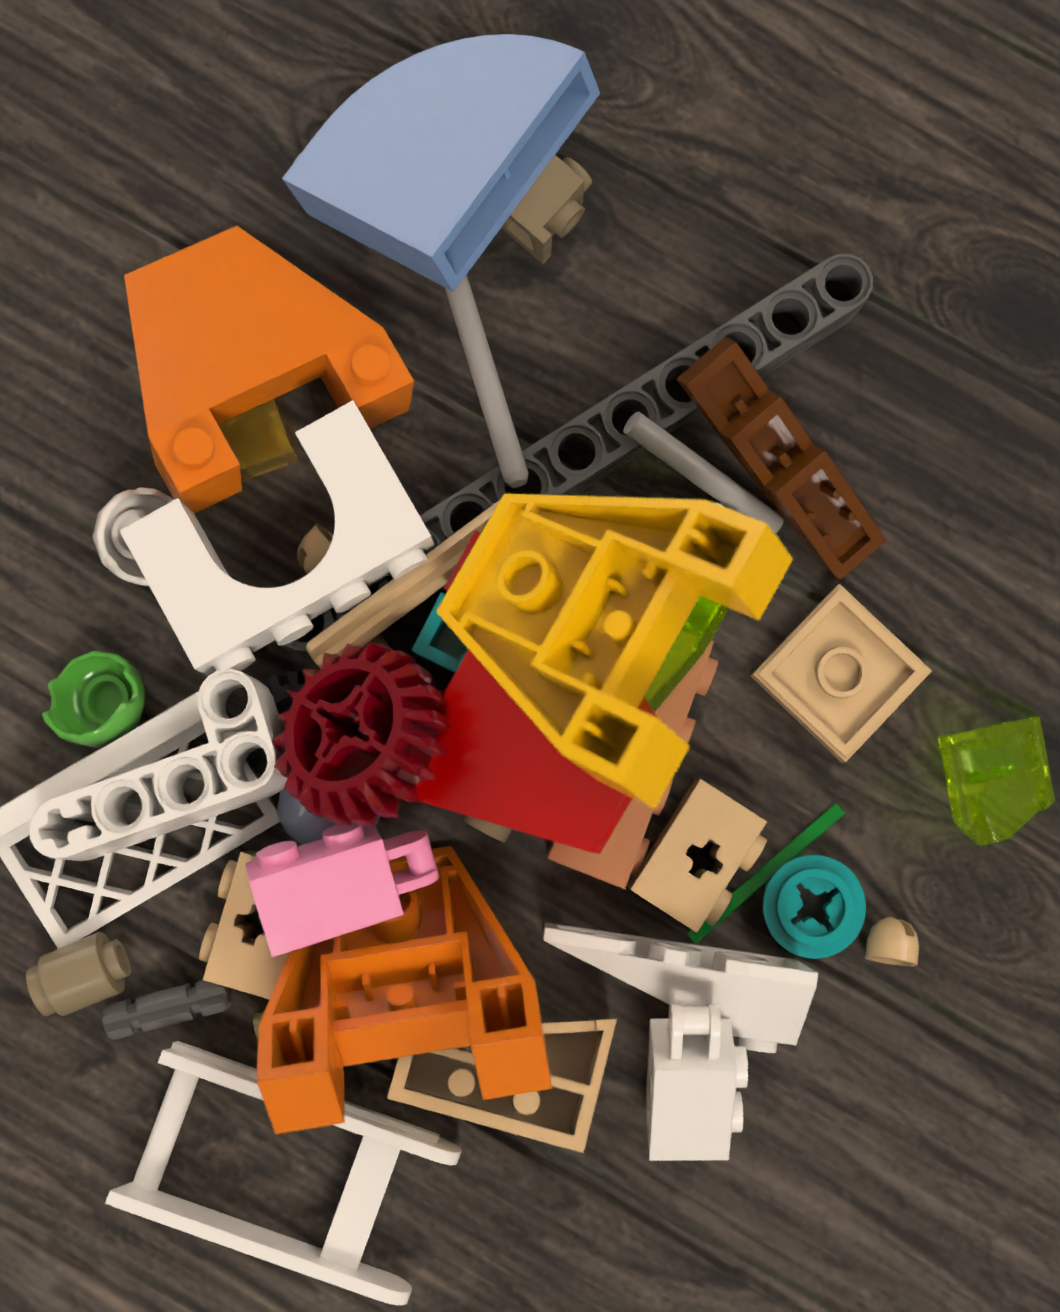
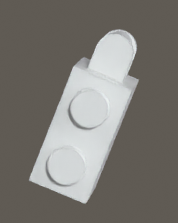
(693, 1085)

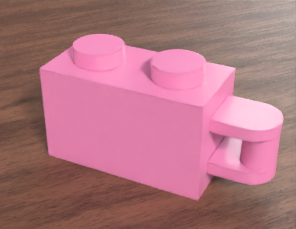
(335, 883)

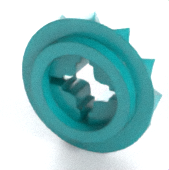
(843, 910)

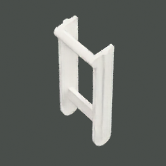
(357, 1209)

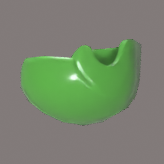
(95, 699)

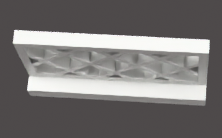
(136, 749)

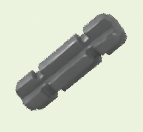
(164, 1008)

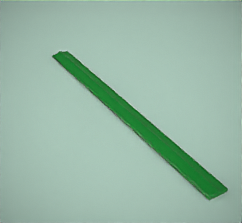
(766, 872)

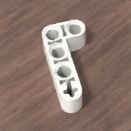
(163, 781)

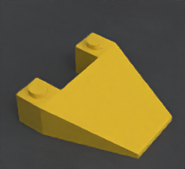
(583, 604)

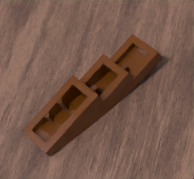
(782, 458)

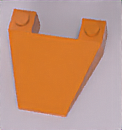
(232, 331)
(401, 990)

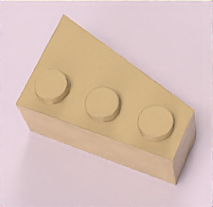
(558, 1116)

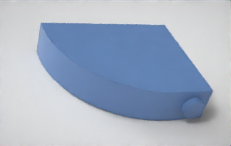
(444, 148)

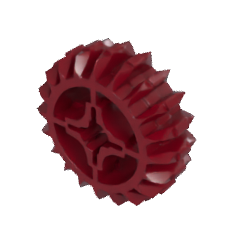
(332, 766)

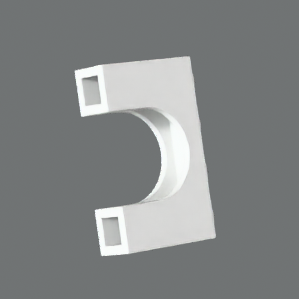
(228, 621)

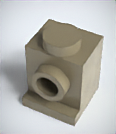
(549, 207)

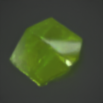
(996, 777)

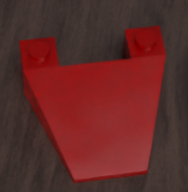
(509, 769)

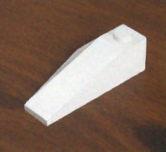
(758, 992)

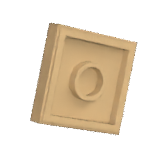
(841, 673)

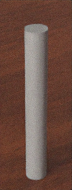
(699, 470)

